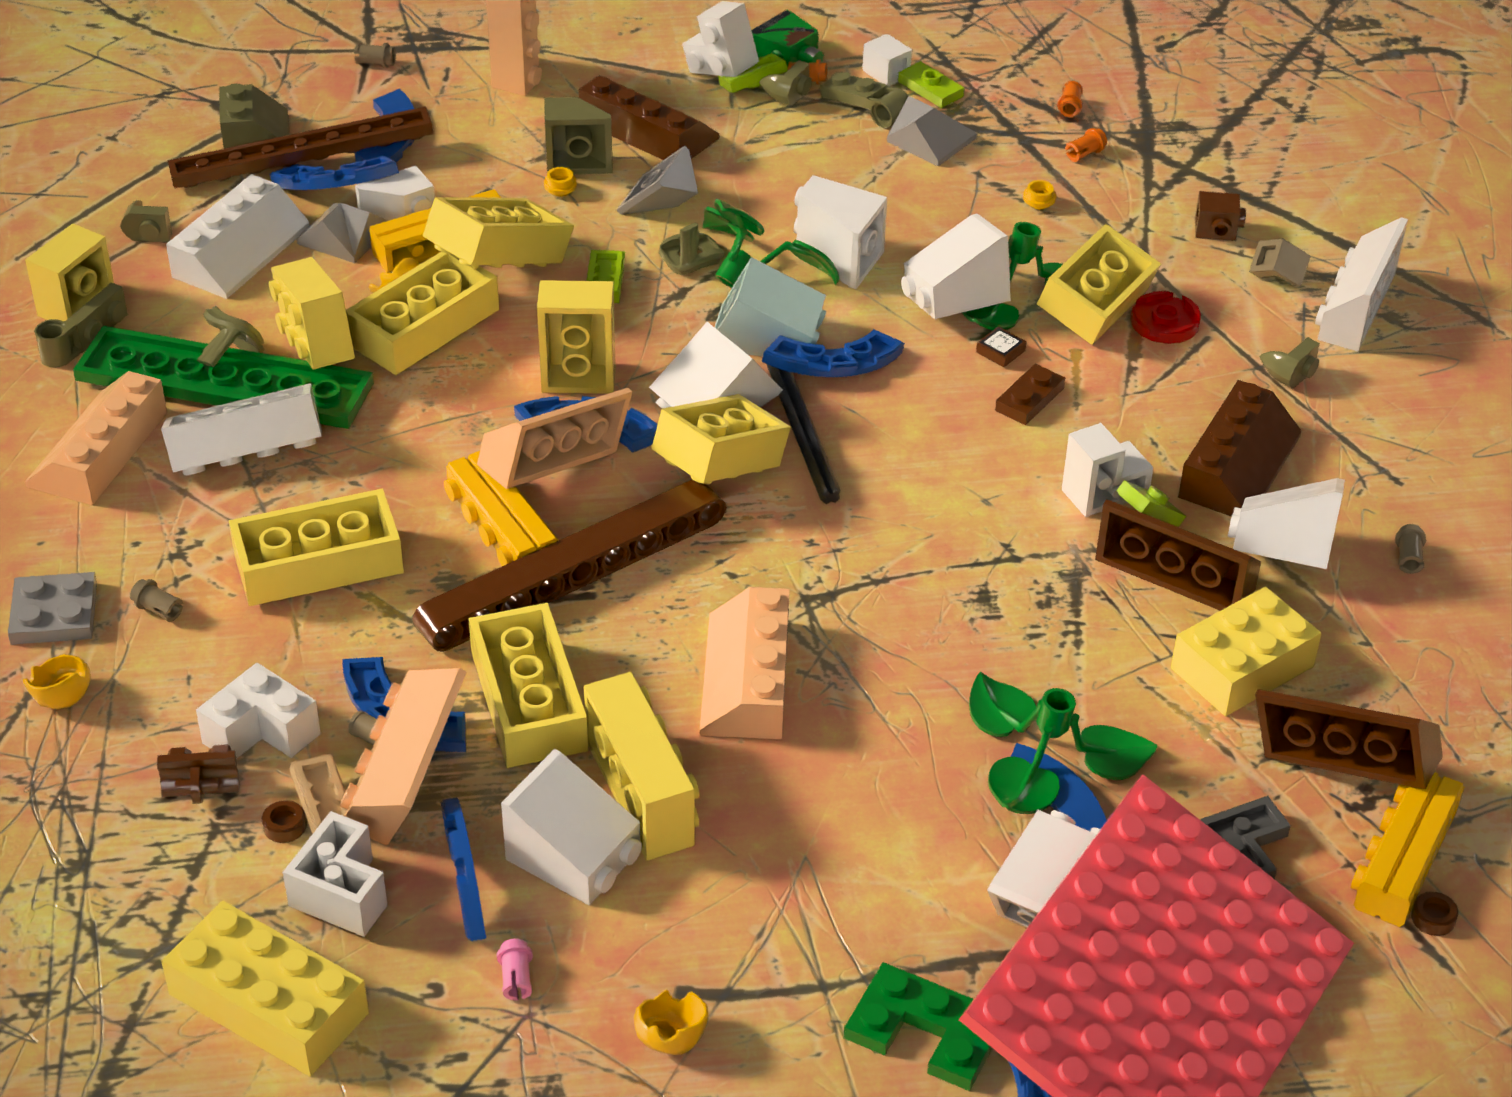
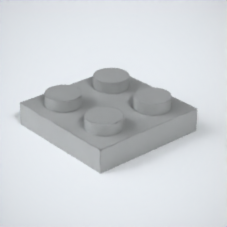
(52, 608)

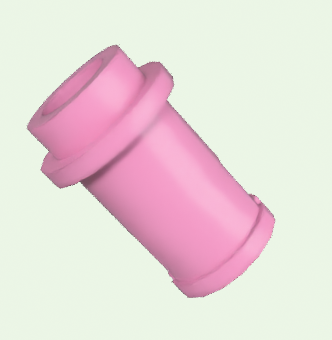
(515, 960)

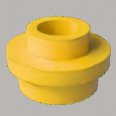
(560, 181)
(1039, 194)

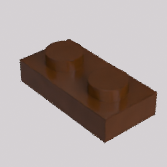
(1030, 394)

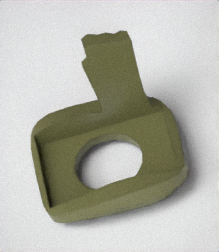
(688, 243)
(231, 331)

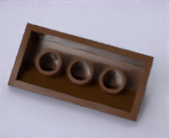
(646, 121)
(1239, 450)
(1174, 557)
(1349, 739)

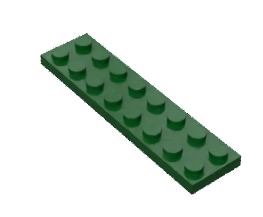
(235, 377)

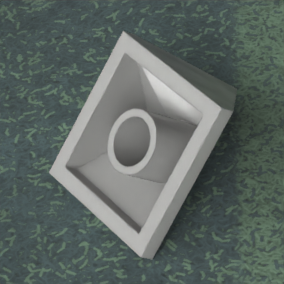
(928, 132)
(663, 185)
(341, 232)

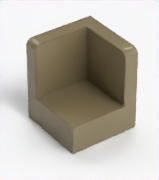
(1280, 259)

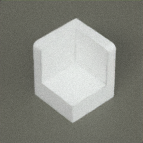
(885, 58)

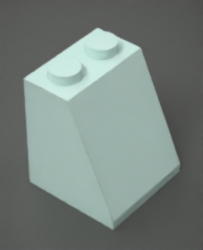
(769, 305)

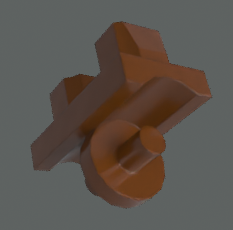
(198, 773)

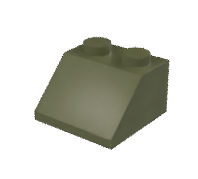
(250, 115)
(577, 136)

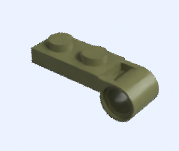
(881, 99)
(63, 341)

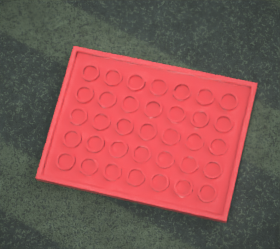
(1158, 966)

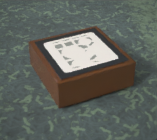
(1001, 346)

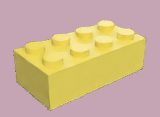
(497, 231)
(421, 311)
(316, 547)
(528, 684)
(641, 764)
(266, 987)

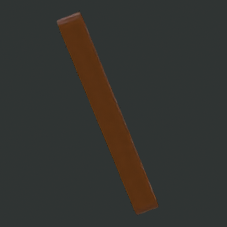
(571, 562)

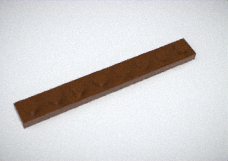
(300, 147)

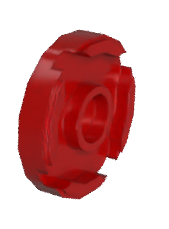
(1165, 317)

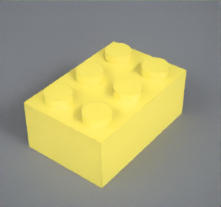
(1098, 284)
(311, 313)
(576, 336)
(720, 438)
(1244, 650)

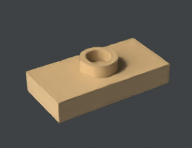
(318, 788)

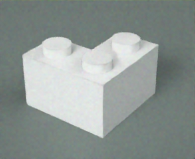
(724, 42)
(1098, 466)
(259, 708)
(334, 876)

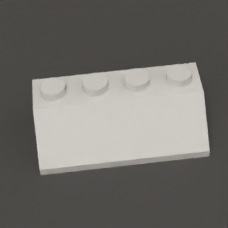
(236, 237)
(1361, 286)
(241, 429)

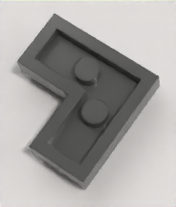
(1251, 827)

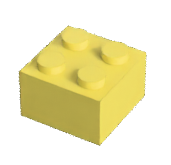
(68, 272)

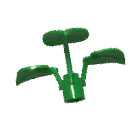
(738, 223)
(1022, 248)
(1026, 787)

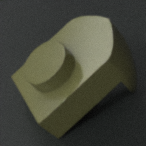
(790, 86)
(146, 223)
(1293, 367)

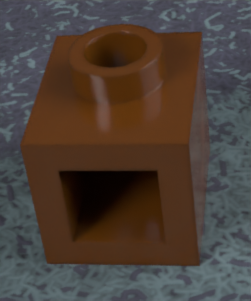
(1218, 216)

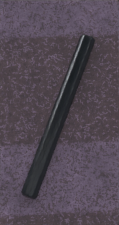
(806, 436)

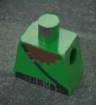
(788, 38)

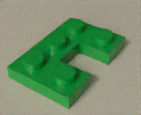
(904, 997)

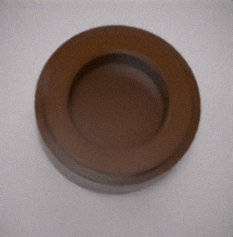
(284, 821)
(1434, 913)

